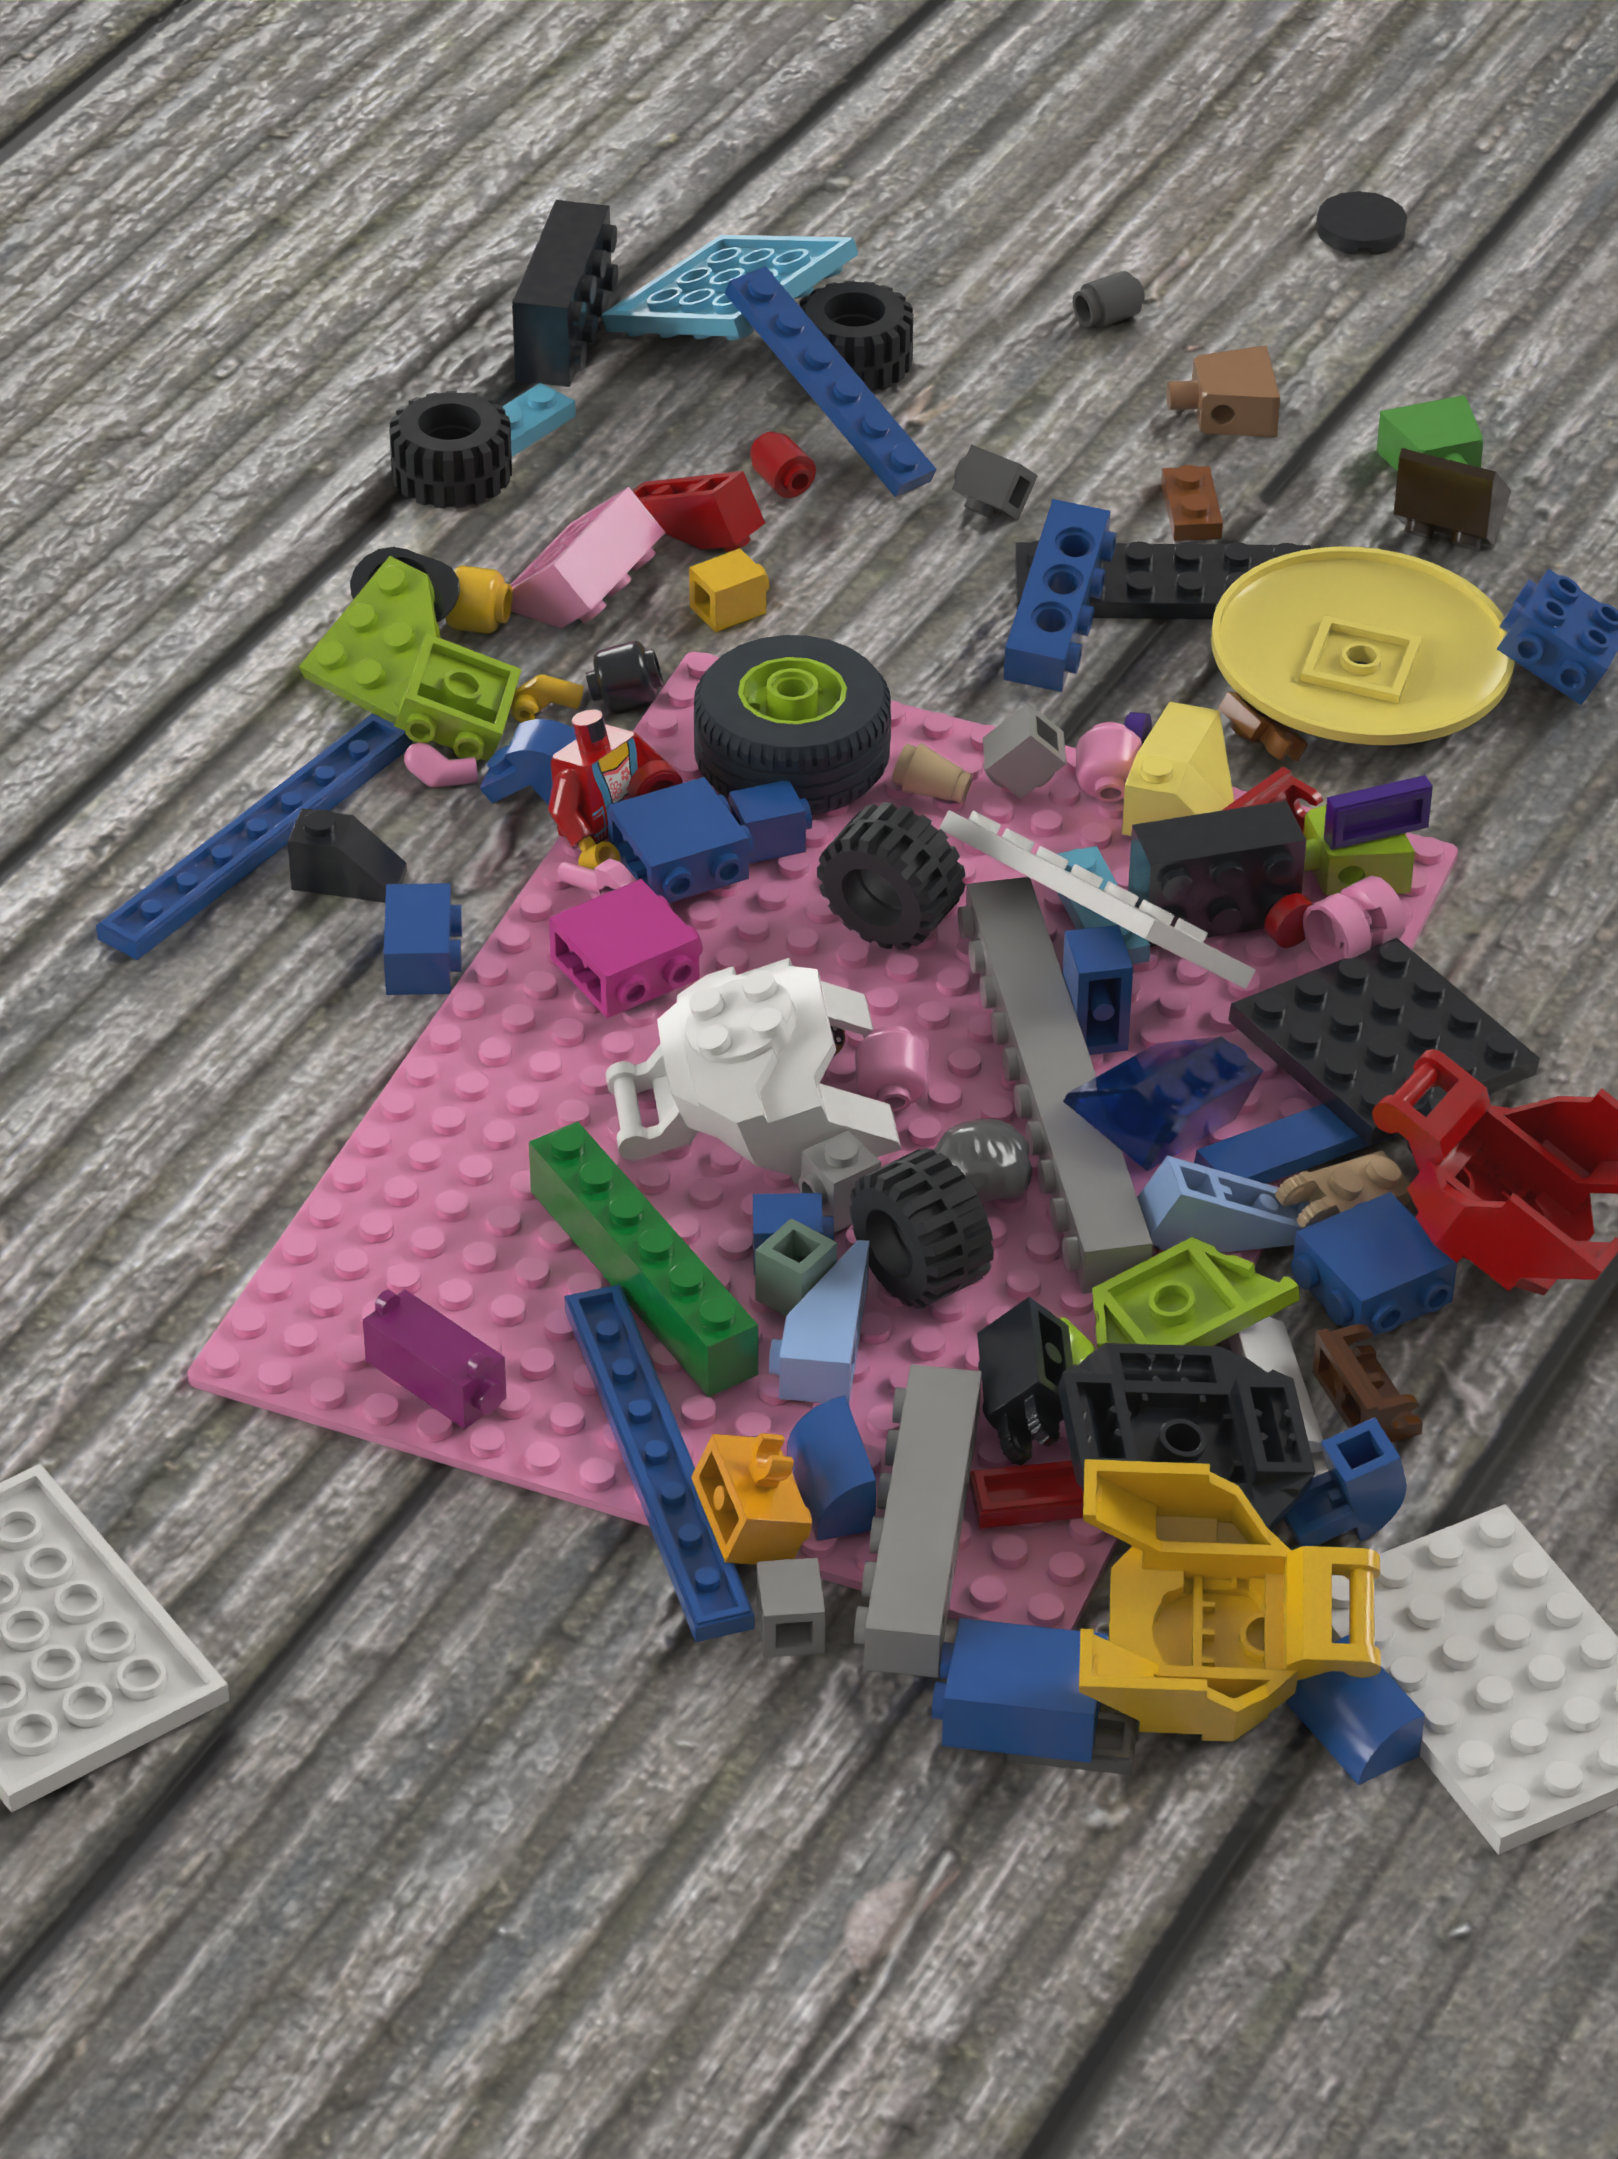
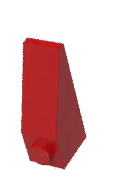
(704, 509)

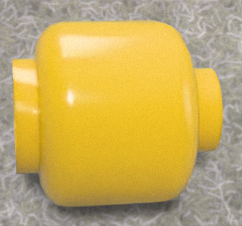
(482, 600)

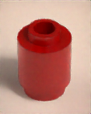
(782, 464)

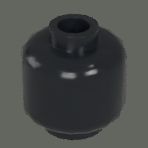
(625, 676)

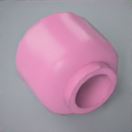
(1105, 760)
(892, 1067)

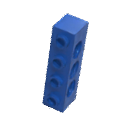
(1058, 596)

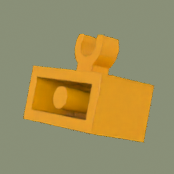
(751, 1498)

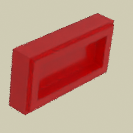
(1026, 1494)

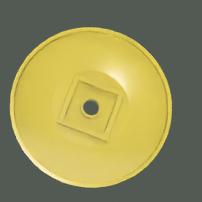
(1303, 618)

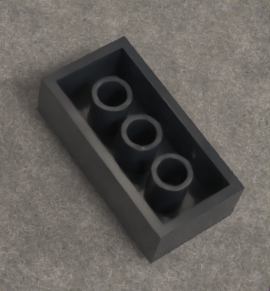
(563, 293)

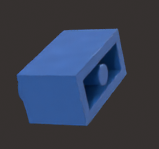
(419, 939)
(1099, 986)

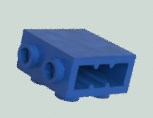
(1561, 634)
(681, 840)
(1373, 1266)

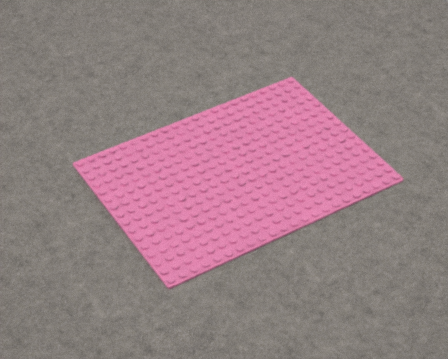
(444, 1206)

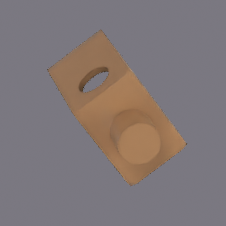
(1230, 393)

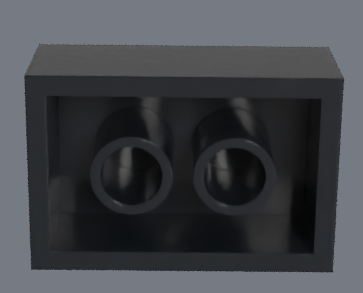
(1219, 866)

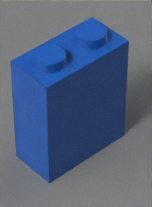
(1015, 1692)

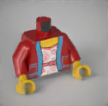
(589, 778)

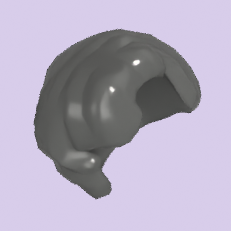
(990, 1157)

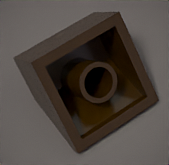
(1449, 499)

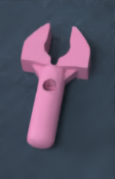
(604, 879)

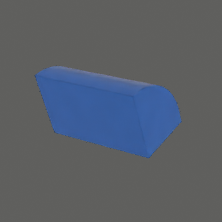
(833, 1471)
(1360, 1720)

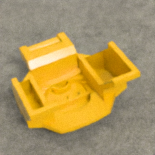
(1211, 1604)

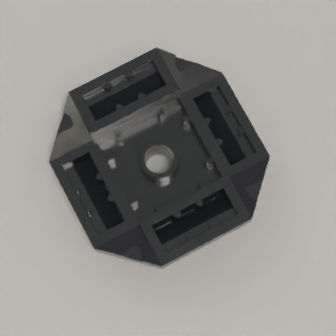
(1191, 1409)

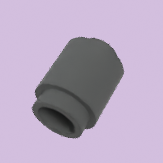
(1108, 300)

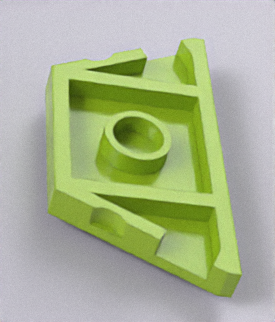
(1187, 1298)

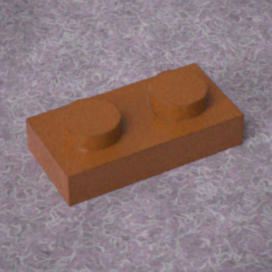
(1191, 503)

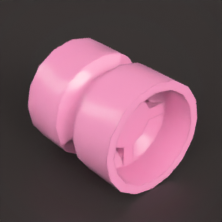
(1354, 920)

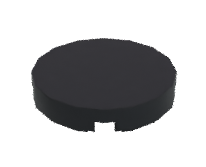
(1361, 221)

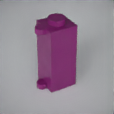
(434, 1358)

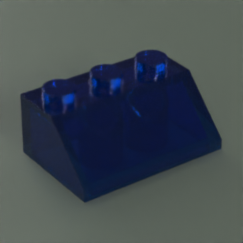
(1167, 1097)

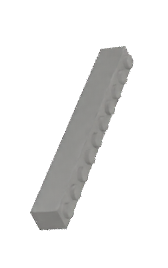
(1047, 1059)

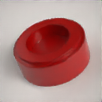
(653, 777)
(1285, 920)

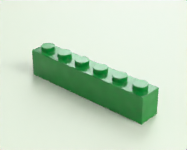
(645, 1256)

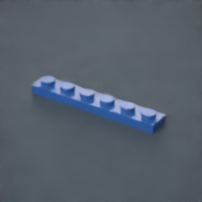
(830, 381)

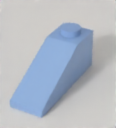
(1215, 1208)
(824, 1333)

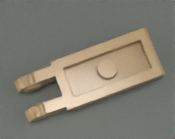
(1343, 1187)

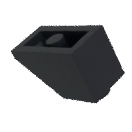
(341, 857)

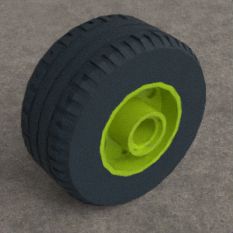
(794, 715)

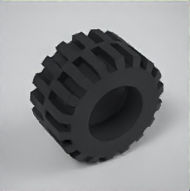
(866, 327)
(451, 449)
(891, 876)
(922, 1227)

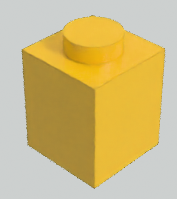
(728, 590)

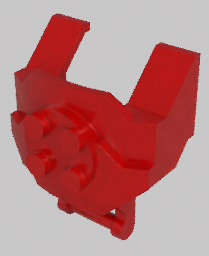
(1507, 1180)

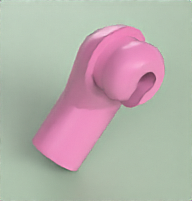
(436, 769)

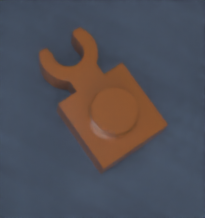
(1255, 725)

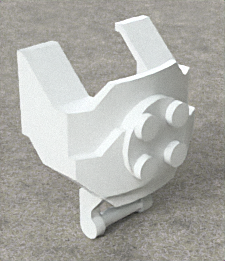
(747, 1067)

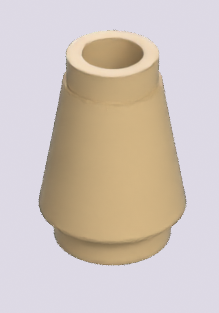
(930, 774)

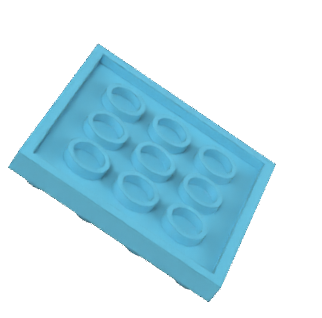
(692, 293)

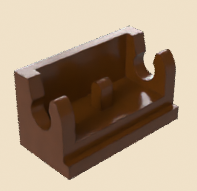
(1360, 1384)

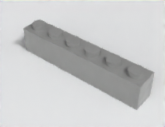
(921, 1521)

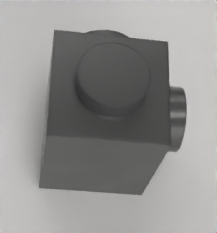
(993, 483)

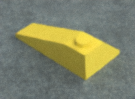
(1179, 768)

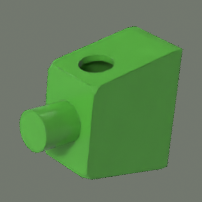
(1434, 428)

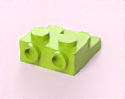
(457, 698)

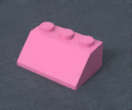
(587, 562)

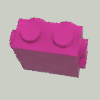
(625, 948)

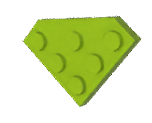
(376, 640)

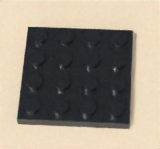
(1363, 1025)

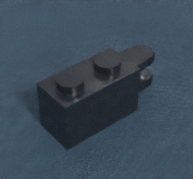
(1020, 1377)

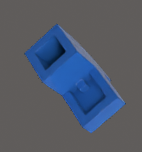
(526, 759)
(1356, 1493)

